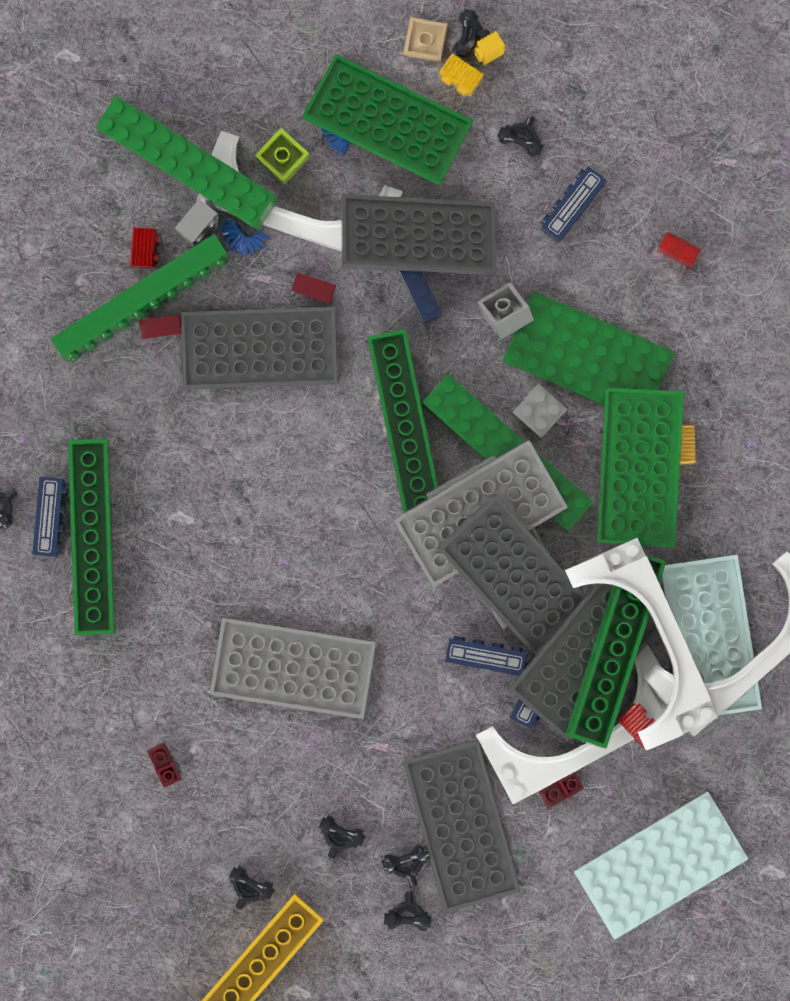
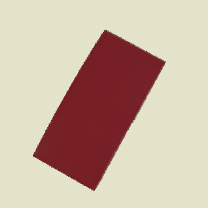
(313, 288)
(160, 326)
(164, 764)
(561, 790)

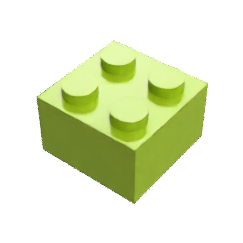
(282, 156)

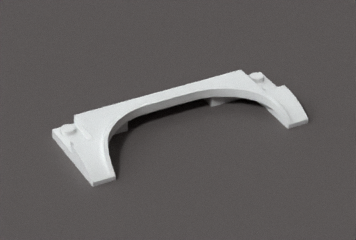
(317, 231)
(631, 570)
(729, 690)
(528, 774)

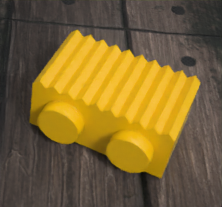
(489, 48)
(460, 75)
(687, 445)

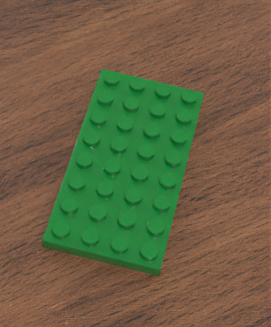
(387, 119)
(584, 352)
(640, 466)

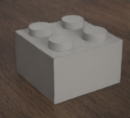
(197, 223)
(505, 311)
(539, 411)

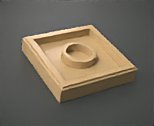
(425, 39)

